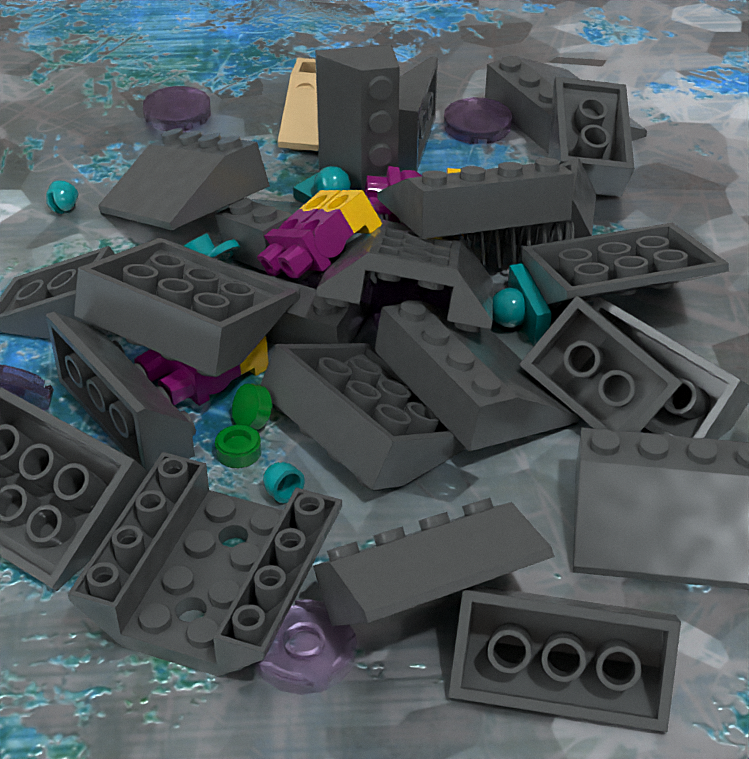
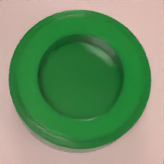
(252, 406)
(238, 446)

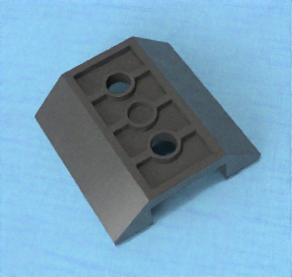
(399, 252)
(172, 559)

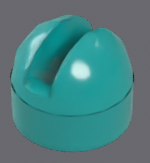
(61, 196)
(281, 481)

